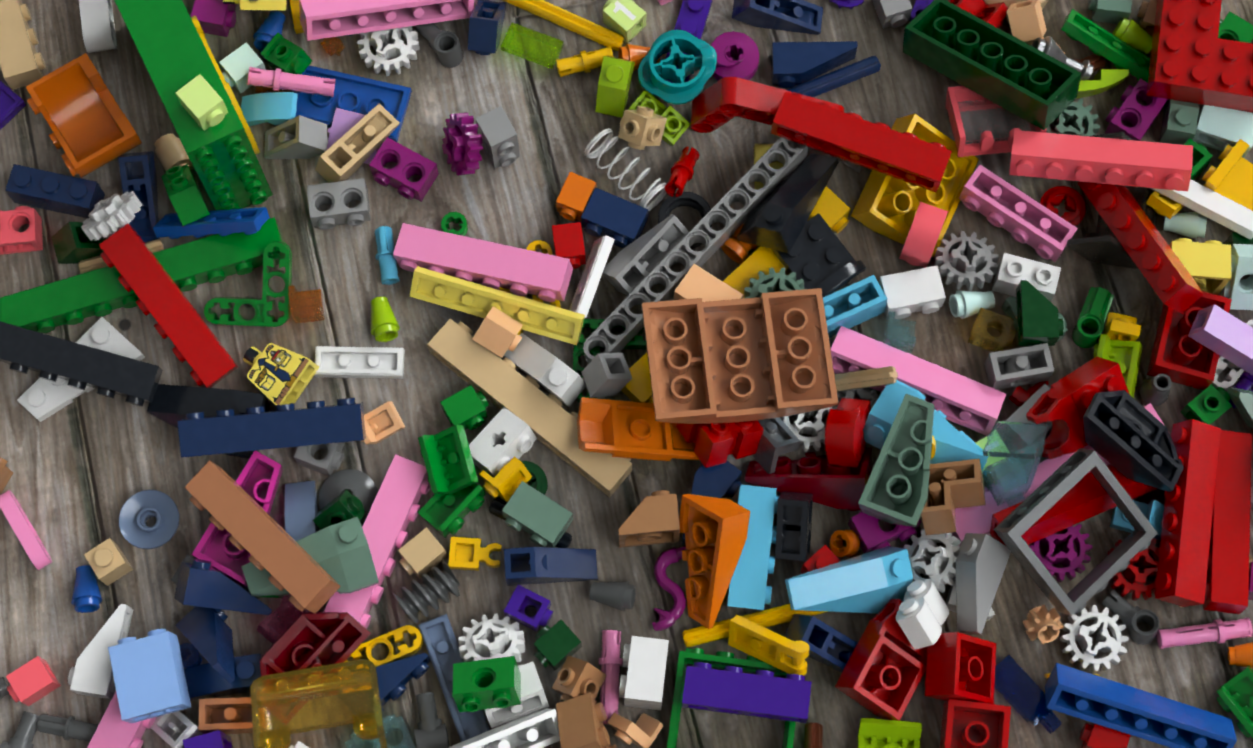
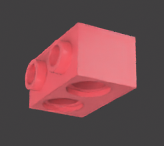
(17, 242)

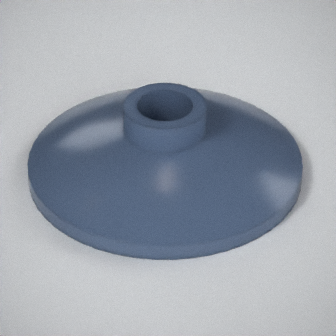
(139, 509)

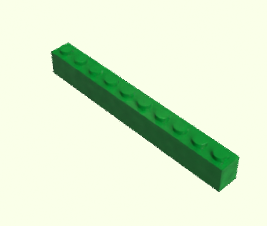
(101, 291)

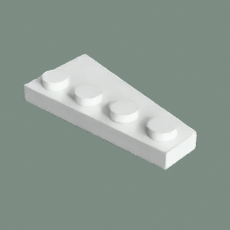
(49, 397)

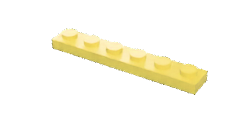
(479, 300)

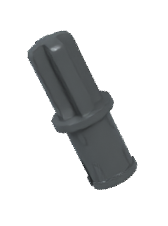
(66, 727)

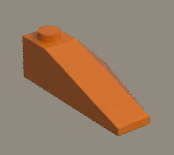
(714, 541)

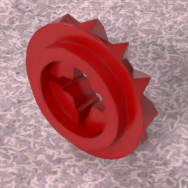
(1073, 203)

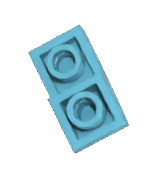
(269, 107)

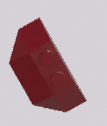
(314, 642)

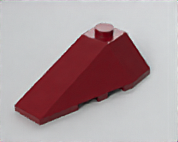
(830, 484)

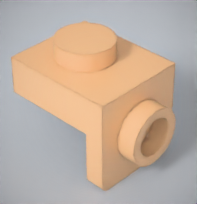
(382, 423)
(640, 733)

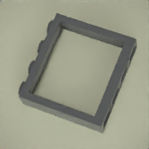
(1048, 495)

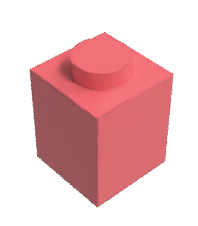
(32, 681)

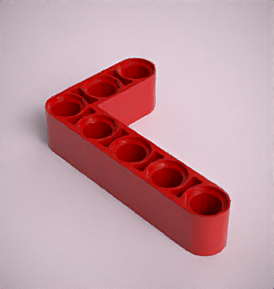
(738, 98)

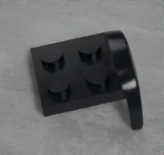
(820, 258)

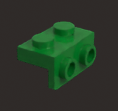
(448, 460)
(447, 511)
(1237, 697)

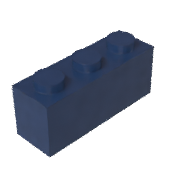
(53, 191)

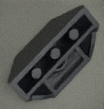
(1132, 440)

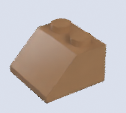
(652, 521)

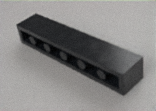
(78, 364)

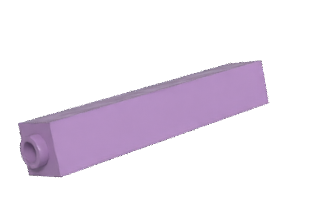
(1224, 336)

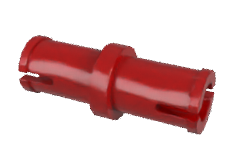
(682, 172)

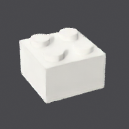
(645, 673)

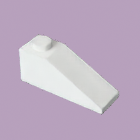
(547, 370)
(93, 667)

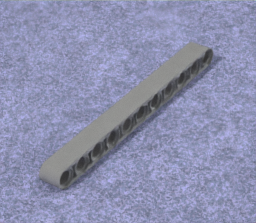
(703, 234)

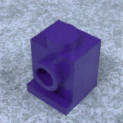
(521, 600)

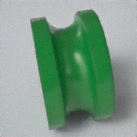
(456, 217)

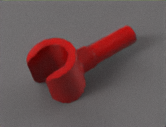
(1020, 395)

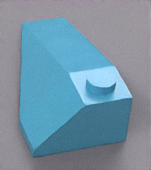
(950, 443)
(854, 584)

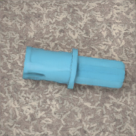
(385, 256)

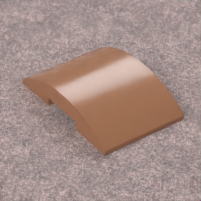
(739, 357)

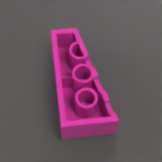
(260, 481)

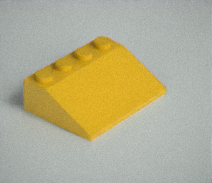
(891, 204)

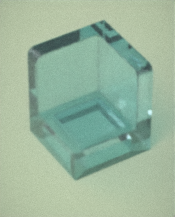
(899, 333)

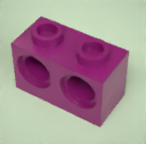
(1138, 115)
(408, 164)

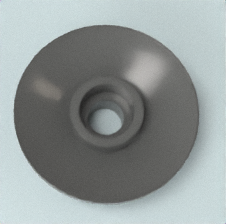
(354, 481)

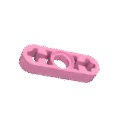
(24, 530)

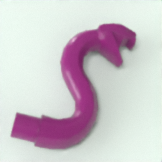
(668, 618)

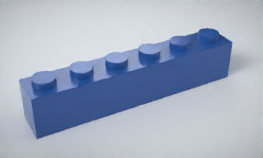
(1135, 711)

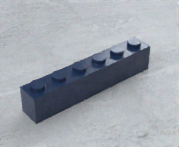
(271, 429)

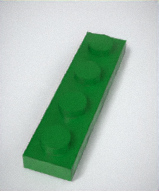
(1106, 45)

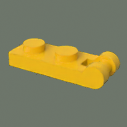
(768, 646)

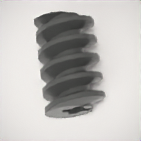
(428, 592)

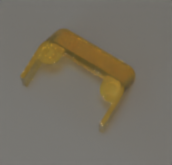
(315, 701)

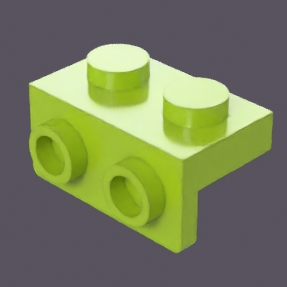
(1122, 352)
(888, 734)

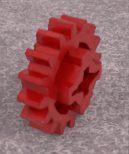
(1137, 579)

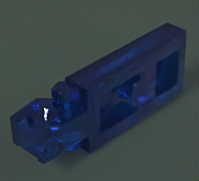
(1024, 694)

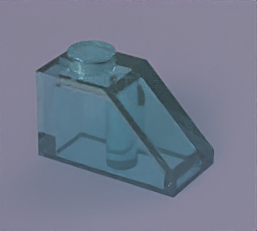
(1011, 478)

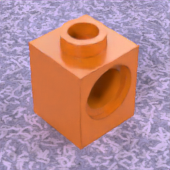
(574, 196)

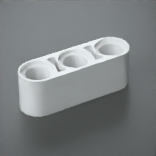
(97, 25)

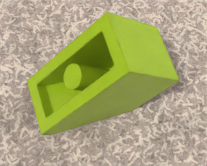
(614, 86)

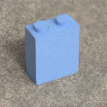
(149, 676)

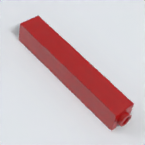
(1078, 504)

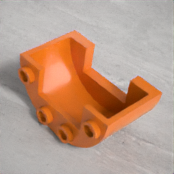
(82, 116)

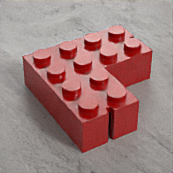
(1194, 63)

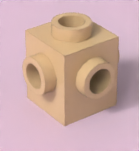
(642, 127)

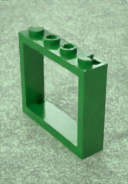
(718, 662)

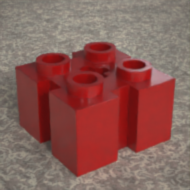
(719, 440)

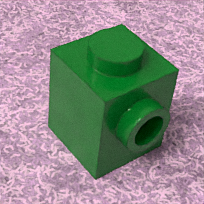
(466, 408)

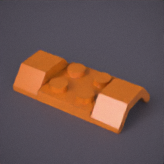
(629, 431)

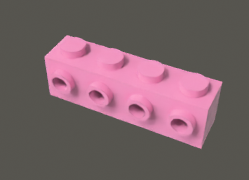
(1017, 213)

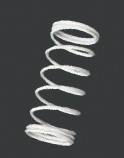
(604, 147)

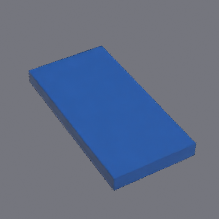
(354, 95)

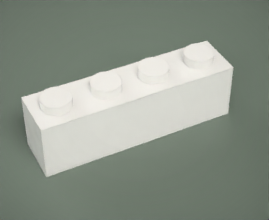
(529, 731)

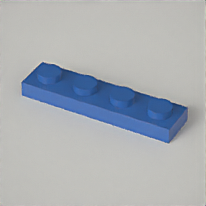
(218, 222)

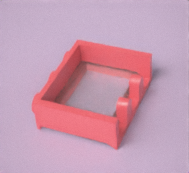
(980, 124)

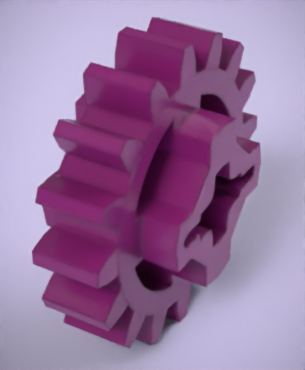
(462, 143)
(1067, 556)

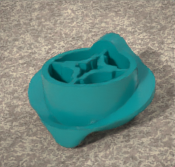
(701, 57)

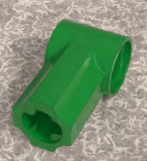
(1092, 316)

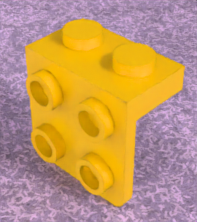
(1233, 176)

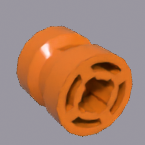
(736, 249)

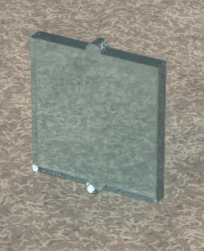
(1015, 440)

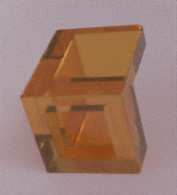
(306, 305)

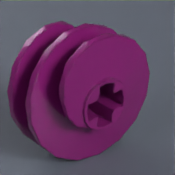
(738, 46)

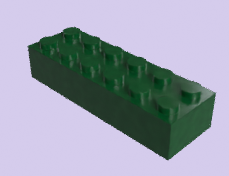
(991, 63)

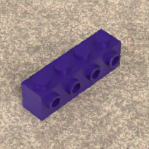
(746, 693)

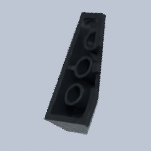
(786, 210)
(174, 401)

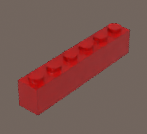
(861, 141)
(1144, 244)
(168, 306)
(1188, 516)
(1230, 531)

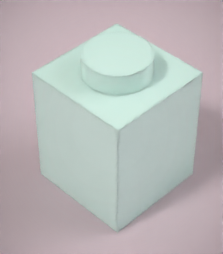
(237, 65)

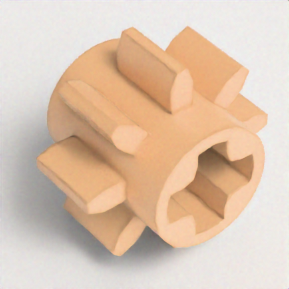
(1043, 624)

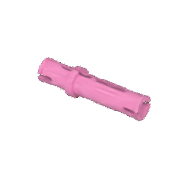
(290, 81)
(1211, 632)
(610, 665)

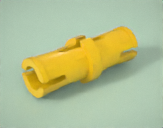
(582, 62)

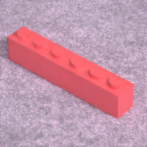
(1101, 160)

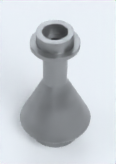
(1050, 48)

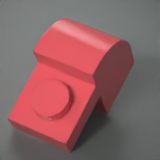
(923, 235)

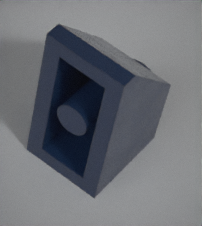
(486, 26)

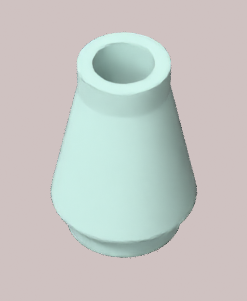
(1187, 224)
(967, 303)

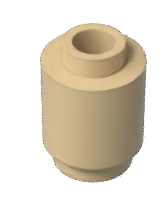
(171, 152)

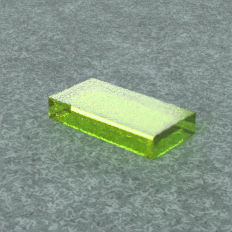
(532, 45)

